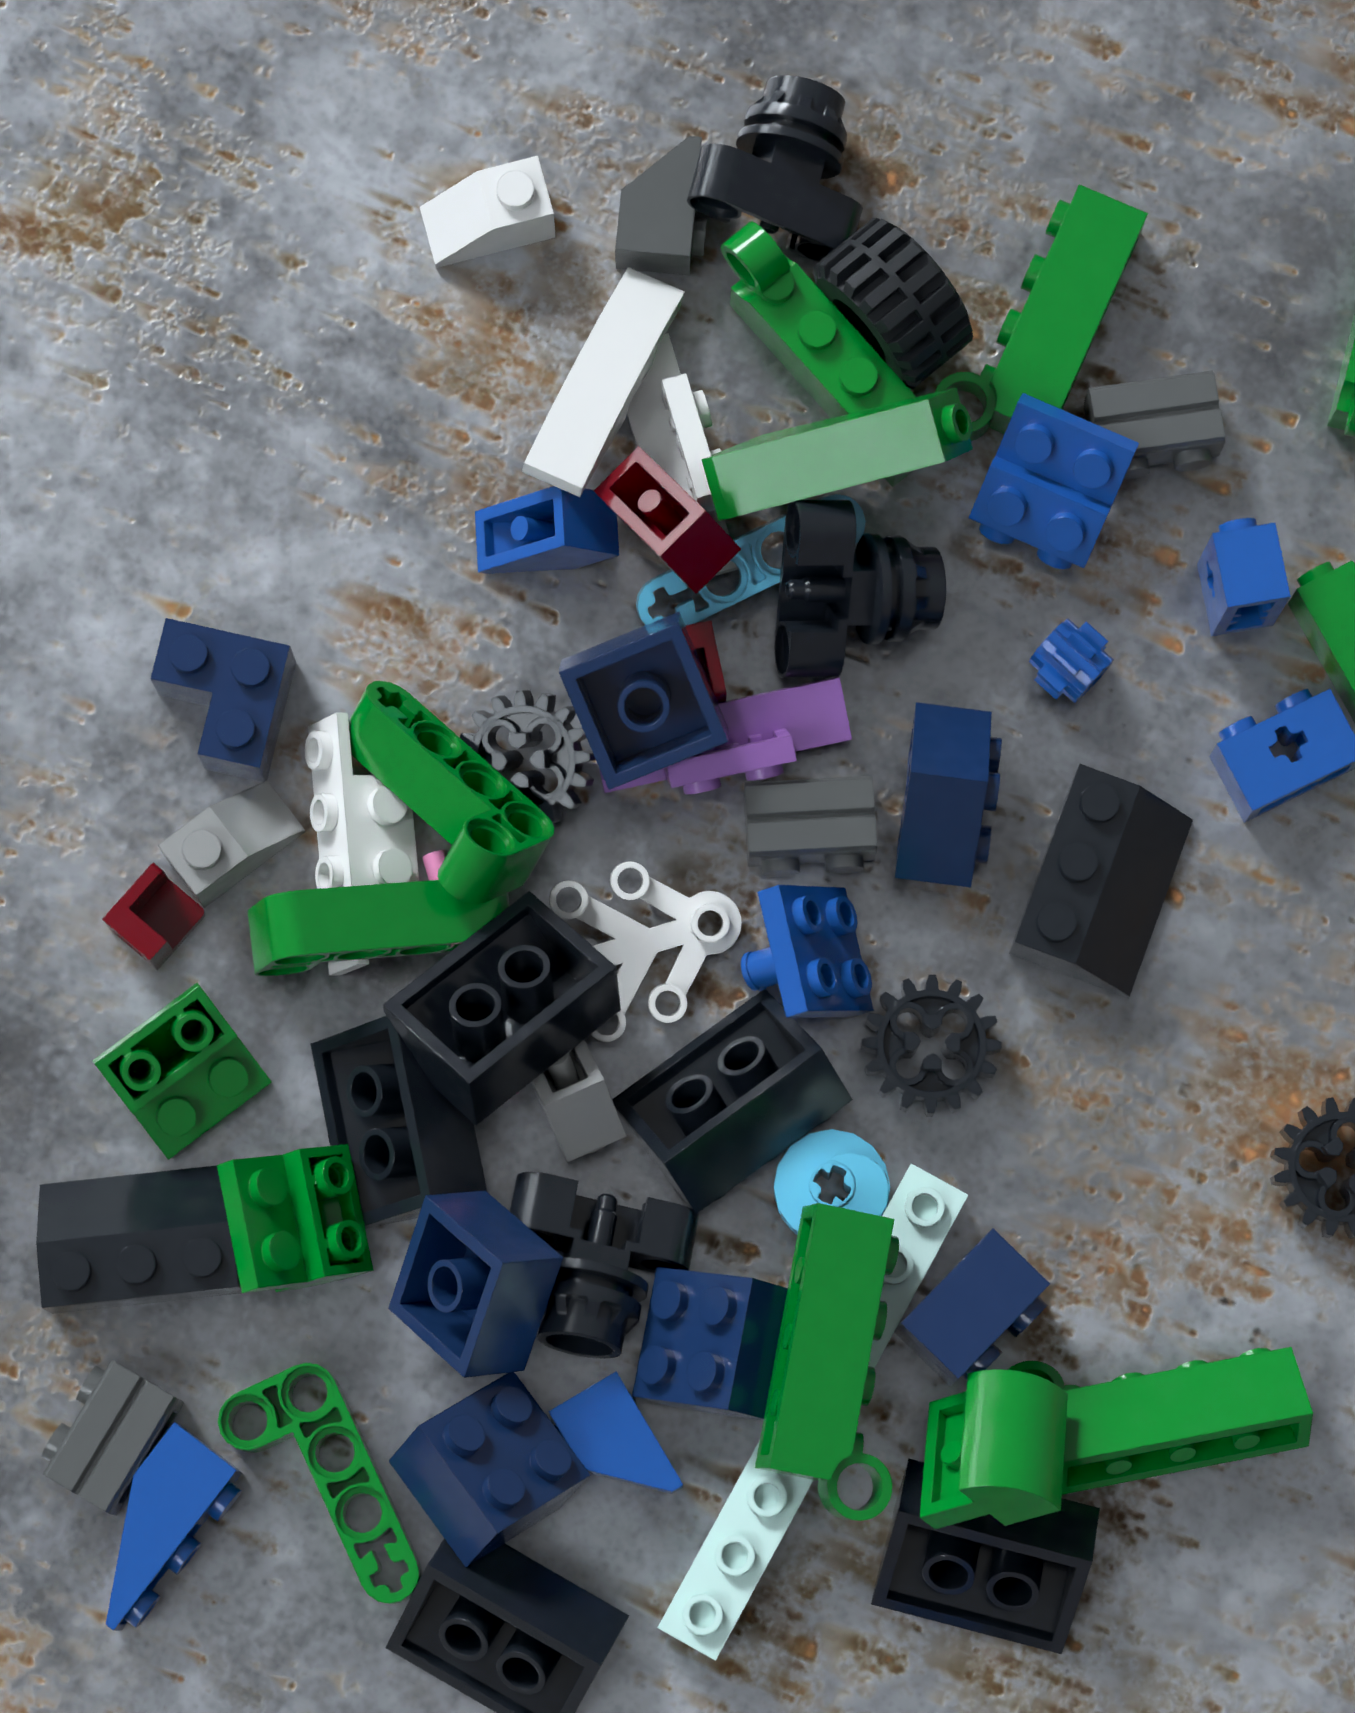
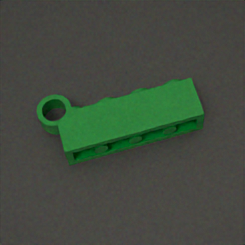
(1062, 311)
(807, 330)
(825, 1354)
(1181, 1417)

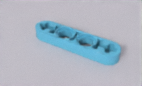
(753, 570)

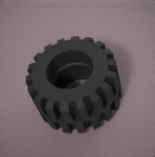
(896, 299)

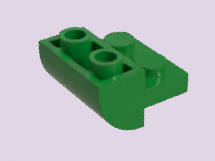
(182, 1071)
(295, 1219)
(995, 1450)

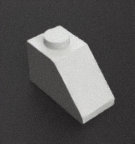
(489, 213)

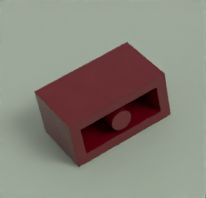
(667, 519)

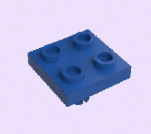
(810, 953)

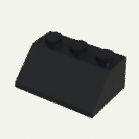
(1102, 881)
(504, 1006)
(732, 1100)
(396, 1124)
(134, 1240)
(985, 1575)
(506, 1631)

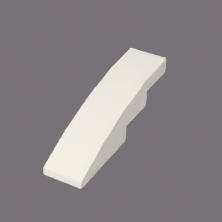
(603, 382)

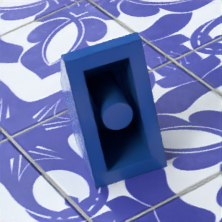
(545, 532)
(614, 1437)

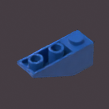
(166, 1507)

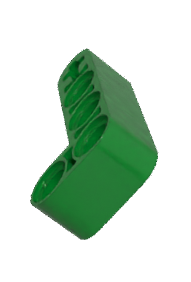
(484, 817)
(361, 922)
(337, 1488)

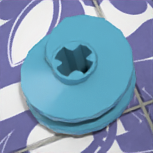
(824, 1154)

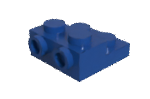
(1052, 483)

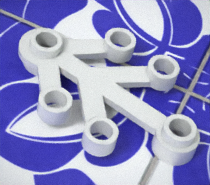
(638, 945)

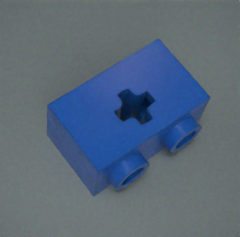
(1243, 577)
(1263, 782)

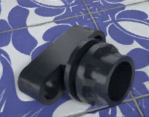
(776, 170)
(827, 585)
(594, 1292)

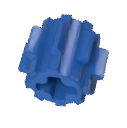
(1071, 660)

